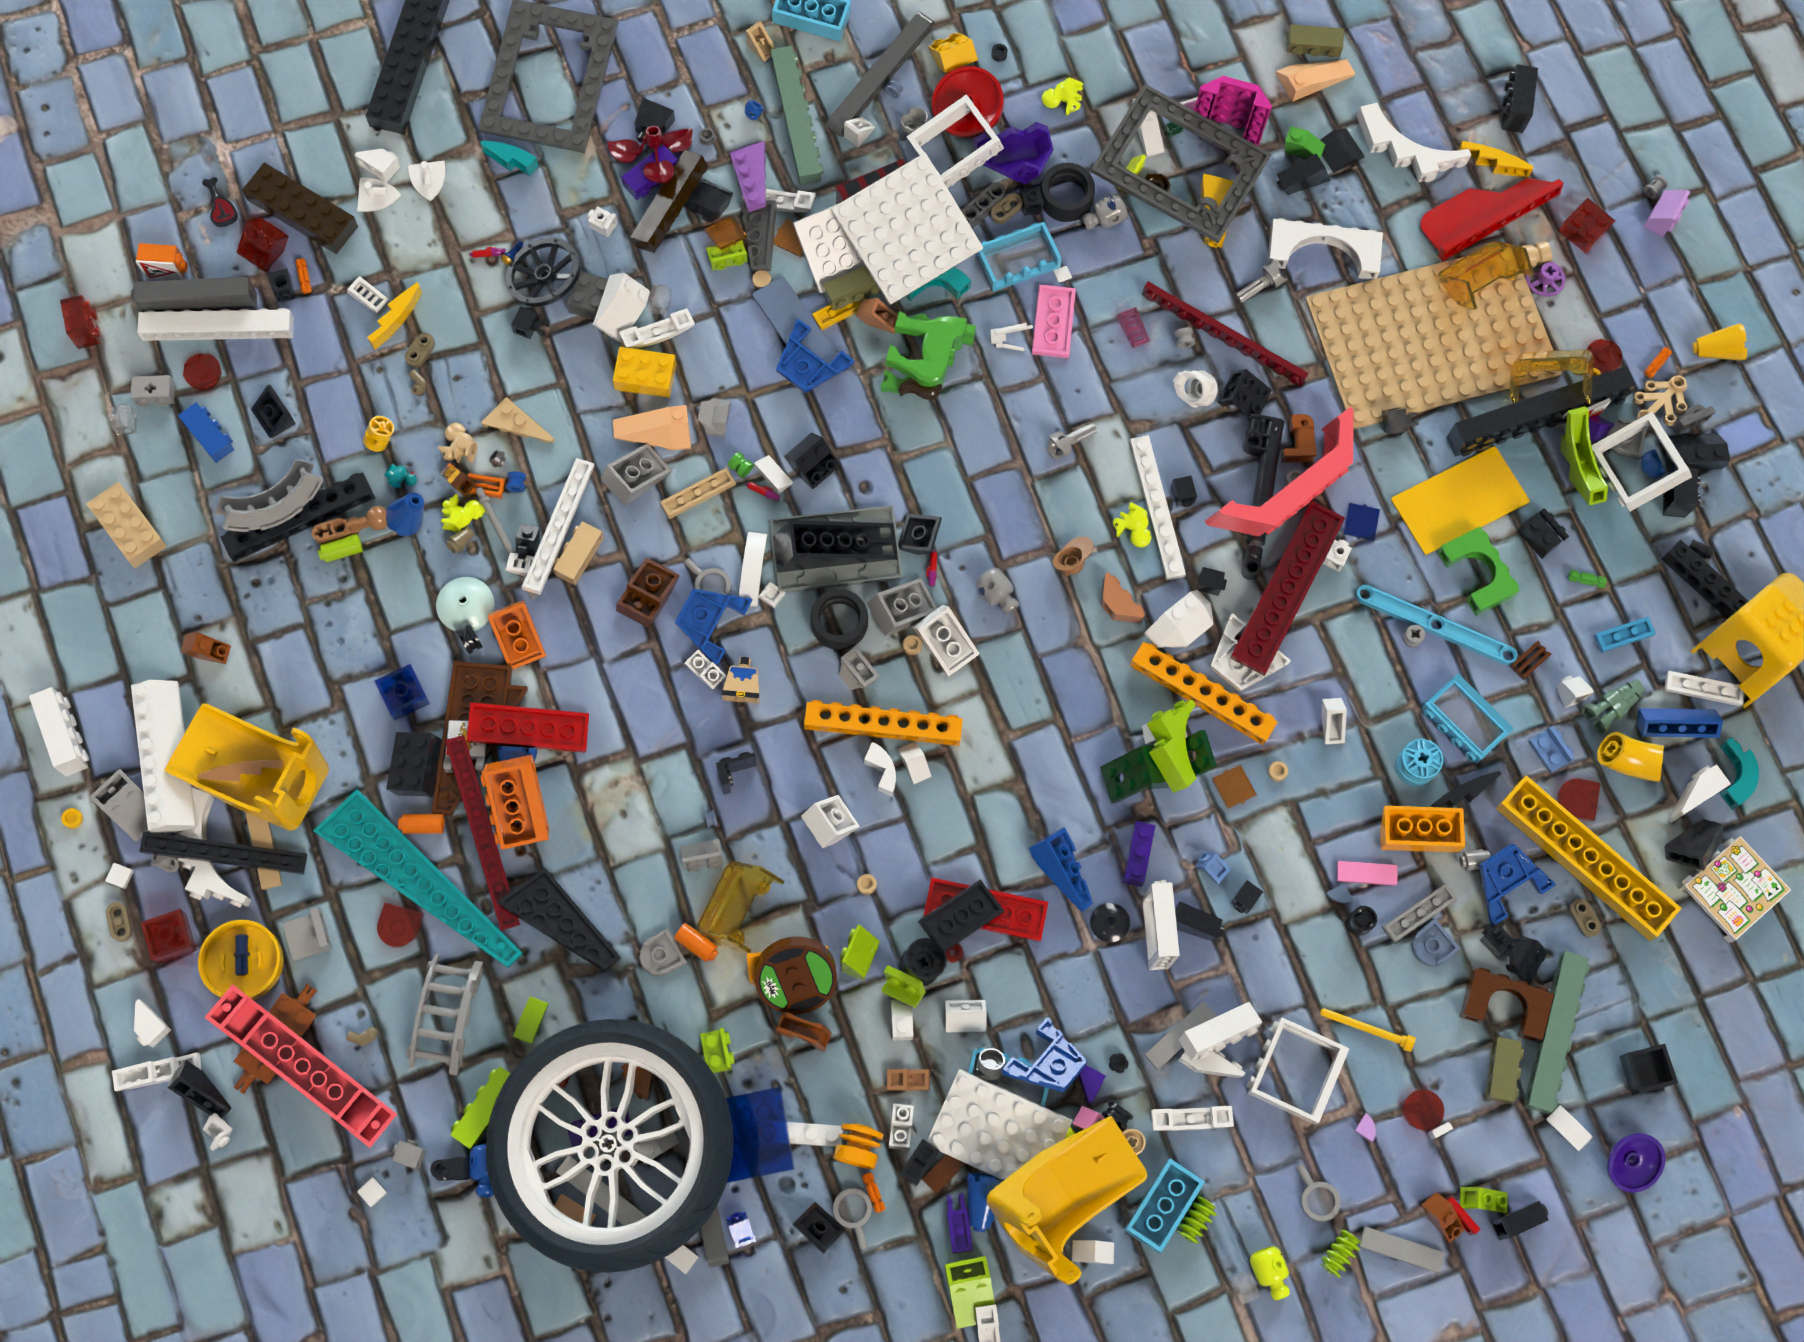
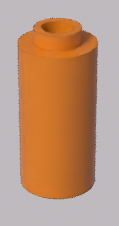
(422, 823)
(696, 943)

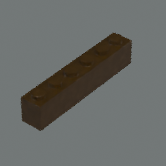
(669, 202)

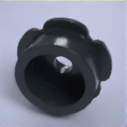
(1123, 1063)

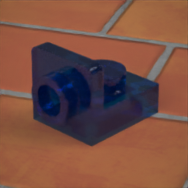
(740, 1229)

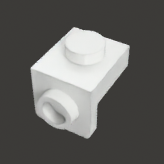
(218, 1130)

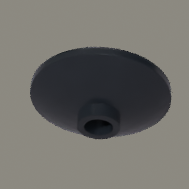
(1106, 931)

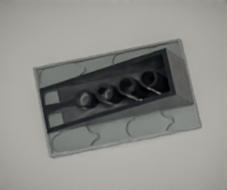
(835, 549)

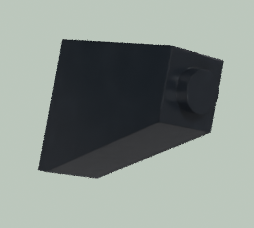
(1303, 175)
(1695, 844)
(1197, 922)
(1520, 1220)

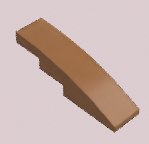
(232, 771)

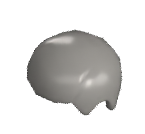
(913, 120)

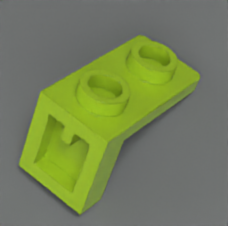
(1483, 1199)

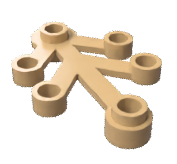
(1663, 398)

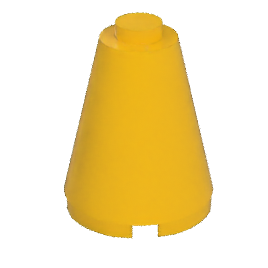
(1722, 344)

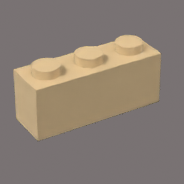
(578, 553)

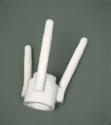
(999, 335)

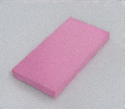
(1053, 321)

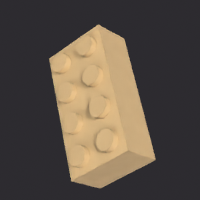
(126, 525)

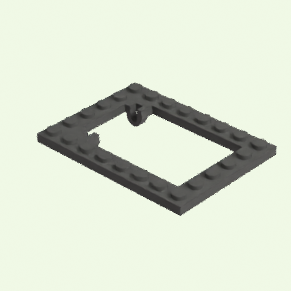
(598, 38)
(1210, 223)

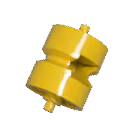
(378, 433)

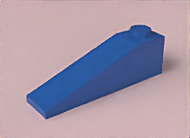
(1056, 859)

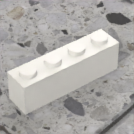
(1220, 1031)

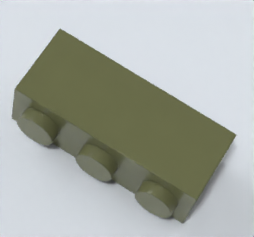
(1315, 40)
(849, 288)
(1504, 1070)

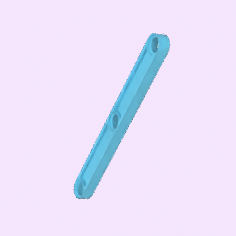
(1449, 630)

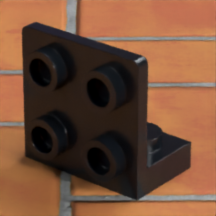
(1245, 392)
(727, 766)

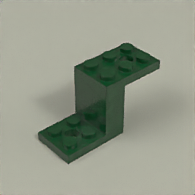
(1142, 772)

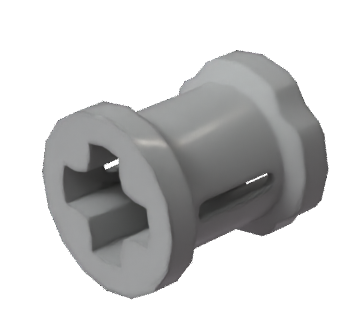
(1655, 186)

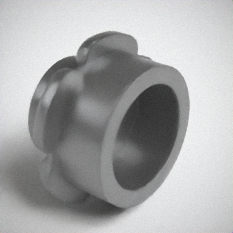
(707, 132)
(497, 458)

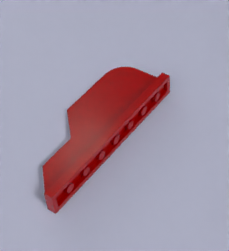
(1481, 212)

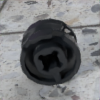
(465, 637)
(1119, 1115)

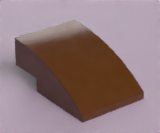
(647, 592)

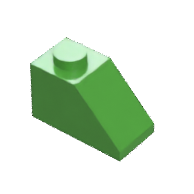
(1303, 143)

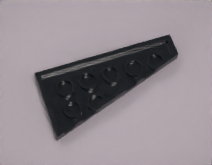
(551, 911)

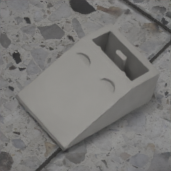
(123, 804)

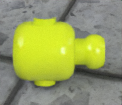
(1271, 1271)

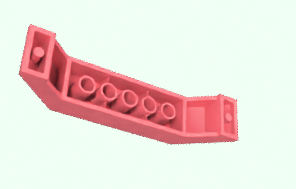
(1300, 491)
(301, 1065)

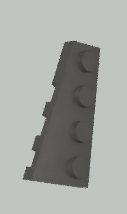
(760, 234)

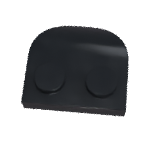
(1525, 958)

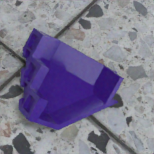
(1023, 152)

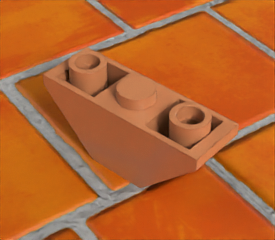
(1119, 602)

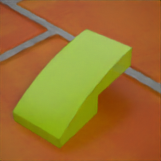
(531, 1019)

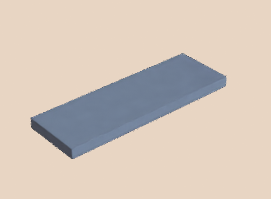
(783, 309)

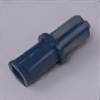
(241, 955)

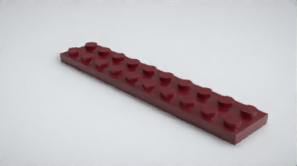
(1287, 588)

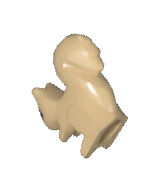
(461, 444)

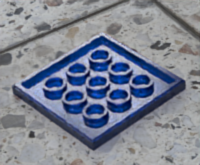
(759, 1135)

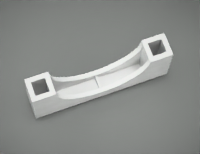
(1360, 245)

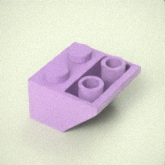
(1667, 211)

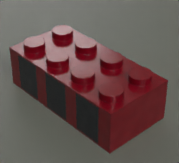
(854, 186)

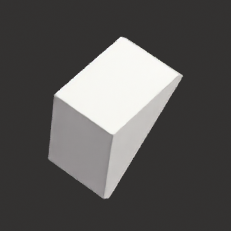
(857, 130)
(914, 762)
(1092, 1251)

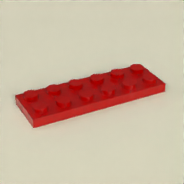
(528, 727)
(1021, 915)

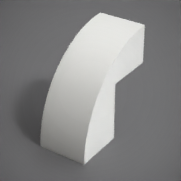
(880, 760)

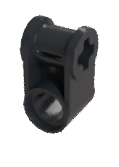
(456, 1169)

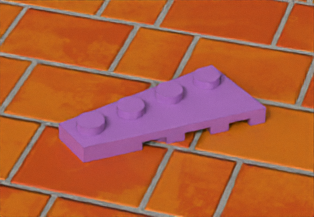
(751, 173)

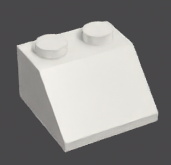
(830, 821)

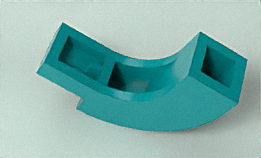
(952, 280)
(1746, 773)

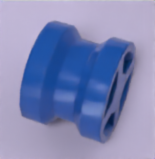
(516, 481)

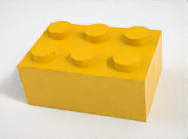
(644, 372)

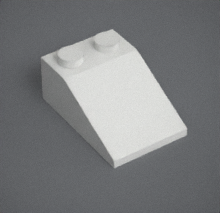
(620, 305)
(945, 639)
(1703, 786)

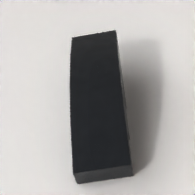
(1467, 790)

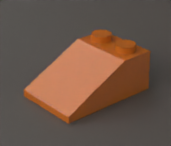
(516, 634)

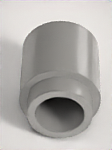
(1471, 859)

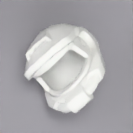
(1200, 388)

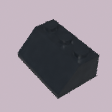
(1699, 451)

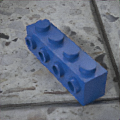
(1679, 723)

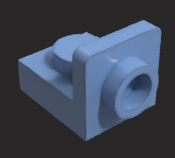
(1213, 866)

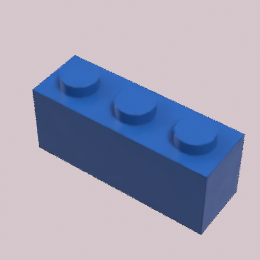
(206, 431)

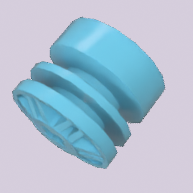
(1414, 771)

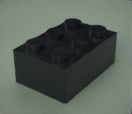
(1519, 98)
(414, 764)

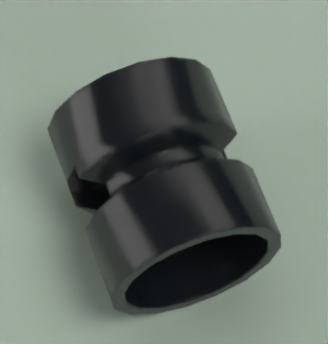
(1361, 920)

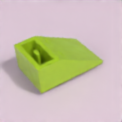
(860, 953)
(969, 1288)

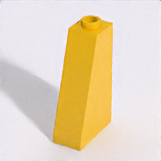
(1216, 189)

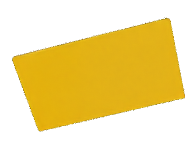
(1460, 500)

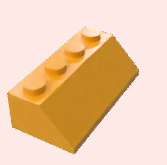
(1422, 829)

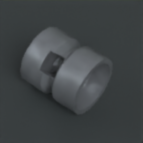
(990, 1065)

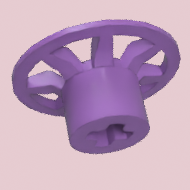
(1547, 276)

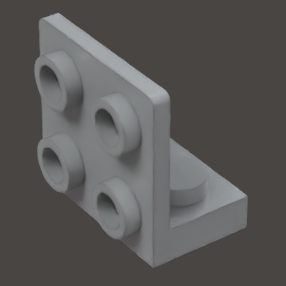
(701, 855)
(307, 935)

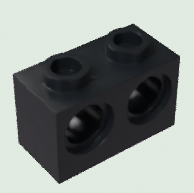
(919, 1163)

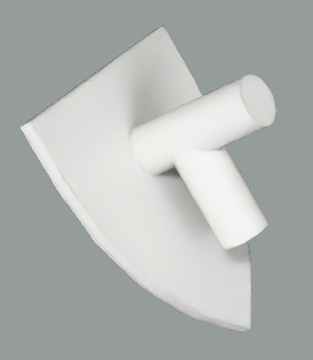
(428, 178)
(375, 195)

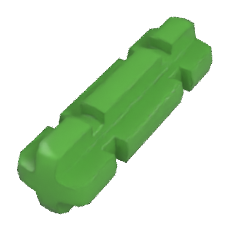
(1588, 579)

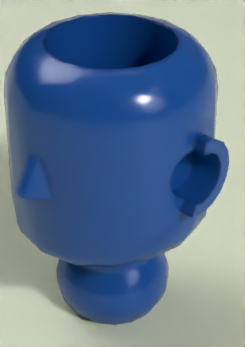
(479, 1172)

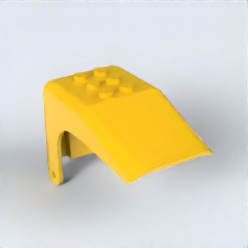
(1774, 625)
(276, 794)
(1063, 1191)

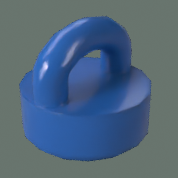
(753, 107)

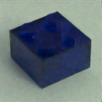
(402, 692)

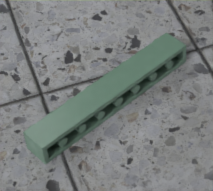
(796, 116)
(1556, 1042)

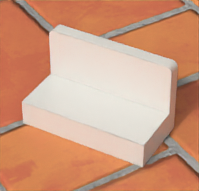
(965, 1015)

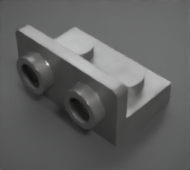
(1692, 418)

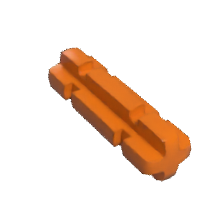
(303, 276)
(1657, 362)
(873, 1192)

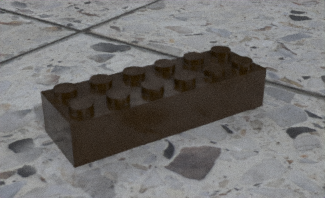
(300, 208)

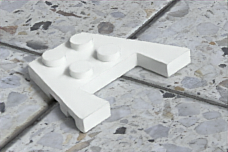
(1233, 672)

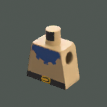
(742, 683)

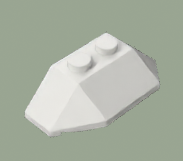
(1182, 622)

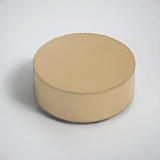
(761, 279)
(912, 644)
(1277, 771)
(866, 884)

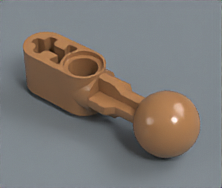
(374, 519)

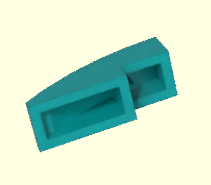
(510, 156)

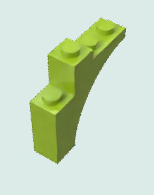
(1578, 451)
(1170, 749)

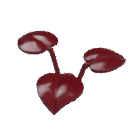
(677, 141)

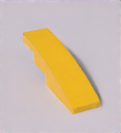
(1501, 161)
(399, 311)

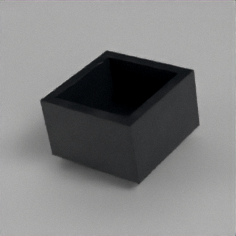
(1682, 498)
(1648, 1069)

